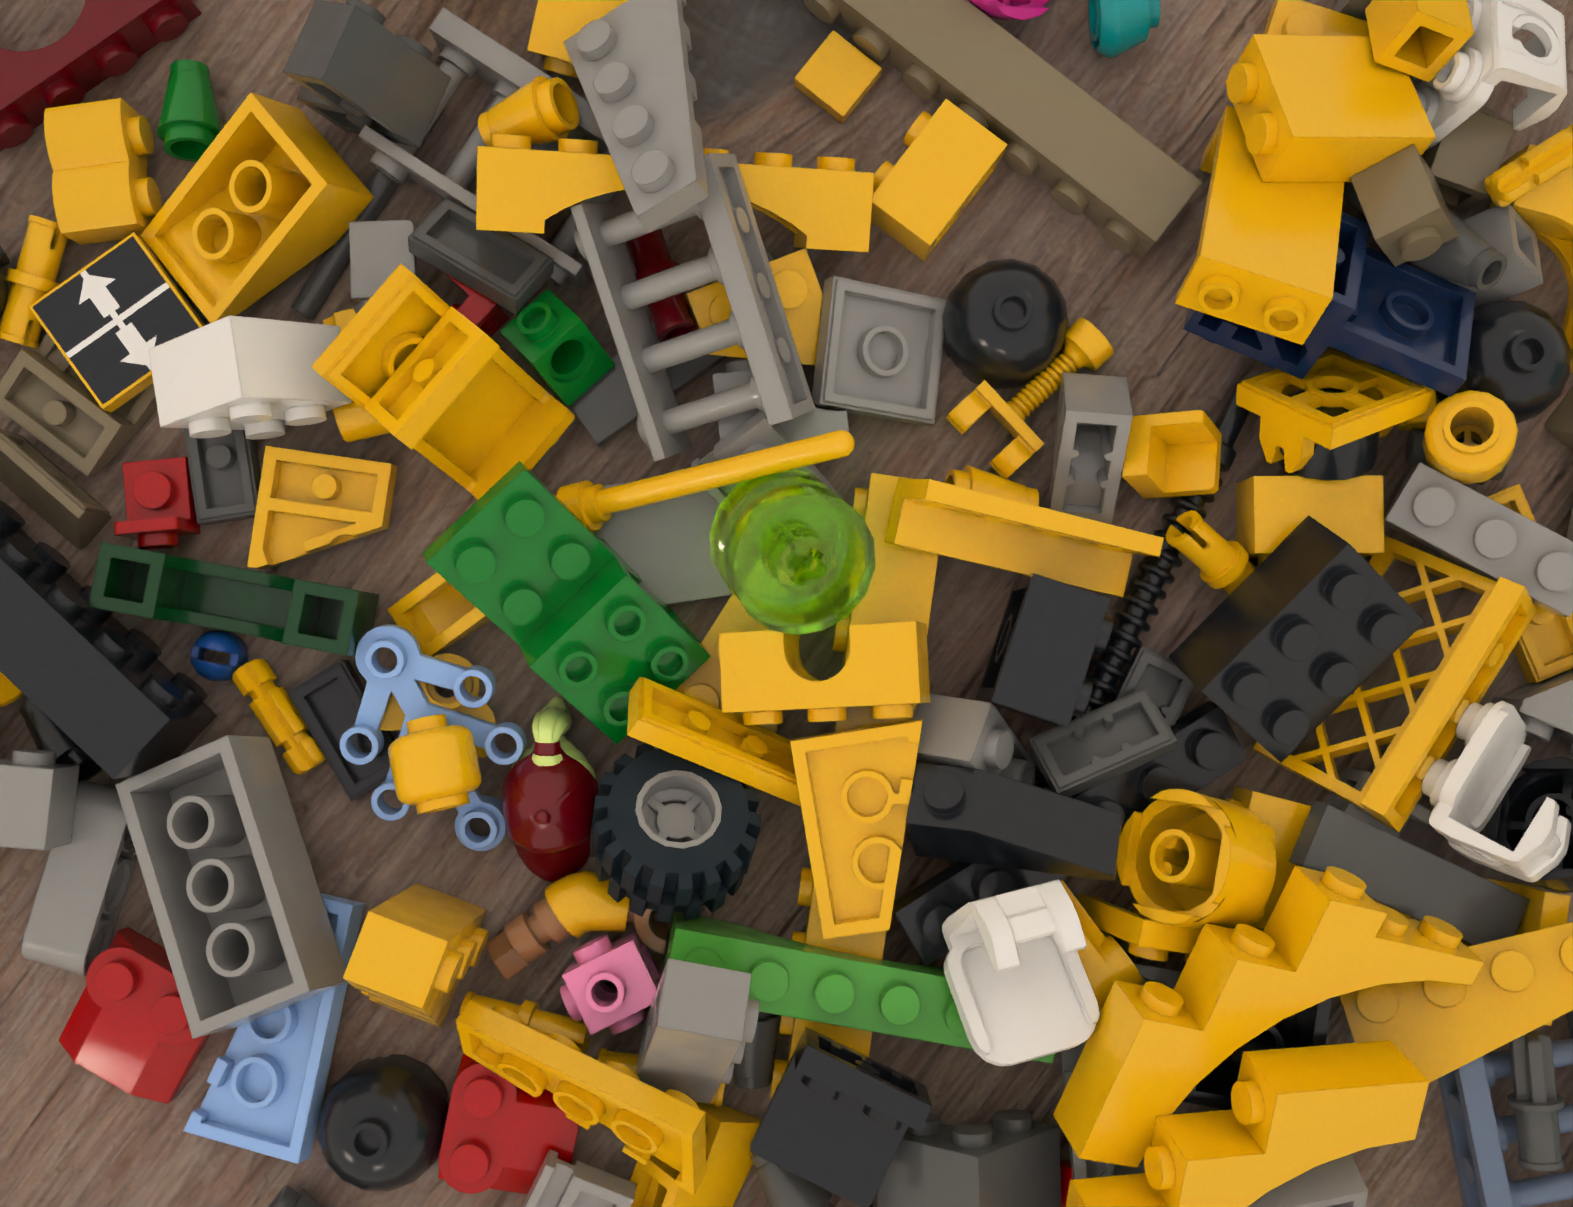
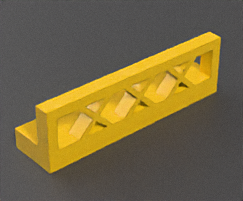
(1015, 535)

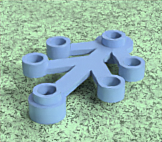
(404, 684)

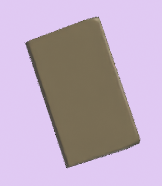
(49, 491)

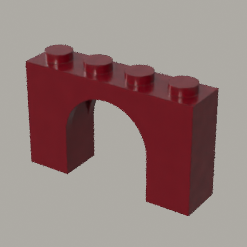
(97, 47)

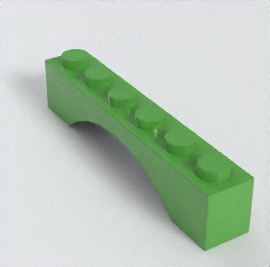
(826, 983)

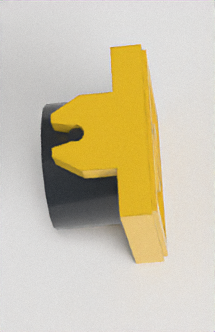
(1327, 429)

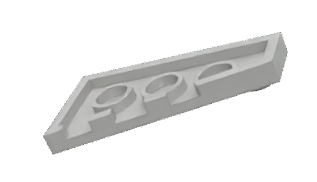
(643, 102)

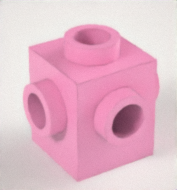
(625, 964)

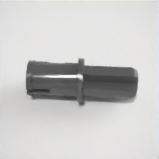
(1536, 1102)

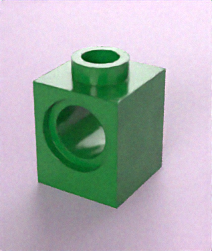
(558, 347)

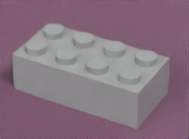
(230, 883)

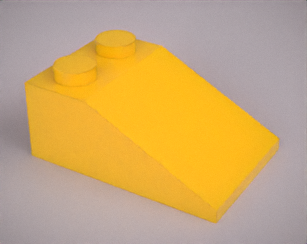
(255, 208)

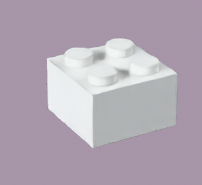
(244, 378)

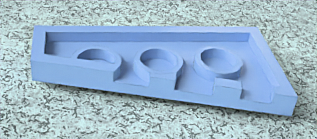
(277, 1067)

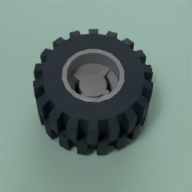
(672, 834)

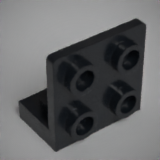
(839, 1118)

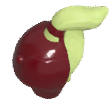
(550, 798)

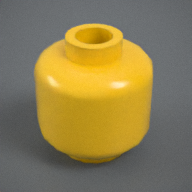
(1476, 417)
(434, 765)

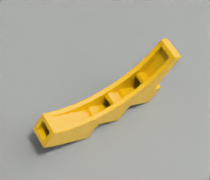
(1235, 986)
(1284, 1119)

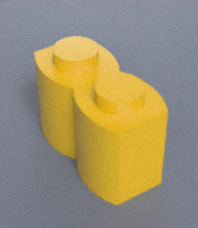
(100, 170)

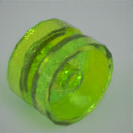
(792, 552)

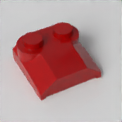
(133, 1021)
(499, 1133)

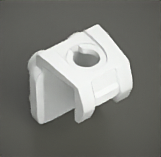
(1496, 56)
(1473, 786)
(1020, 974)

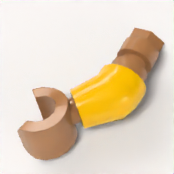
(569, 908)

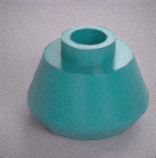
(1121, 24)

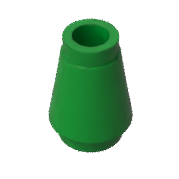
(189, 111)

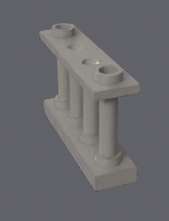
(463, 54)
(755, 322)

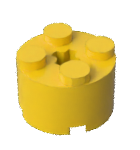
(1197, 861)

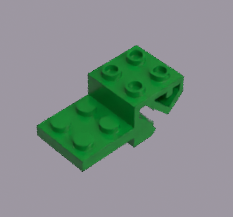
(564, 599)

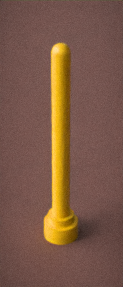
(596, 503)

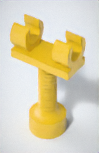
(1082, 349)

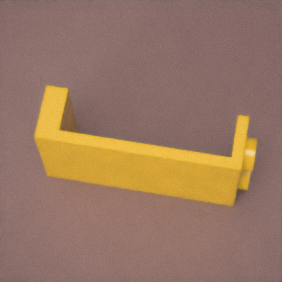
(1262, 246)

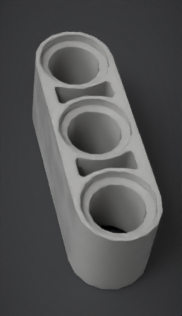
(82, 885)

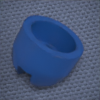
(220, 642)

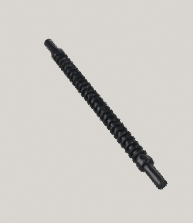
(1154, 576)

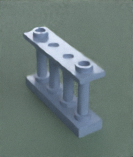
(1481, 1135)

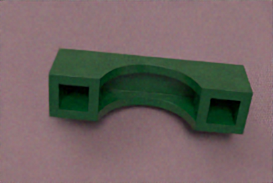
(231, 599)

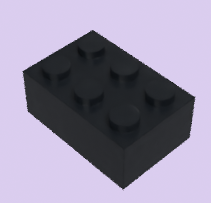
(1296, 638)

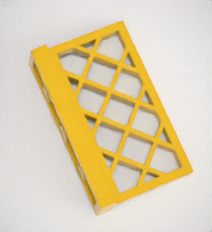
(1459, 680)

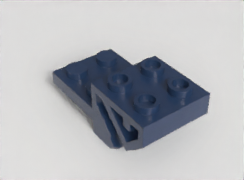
(1376, 315)

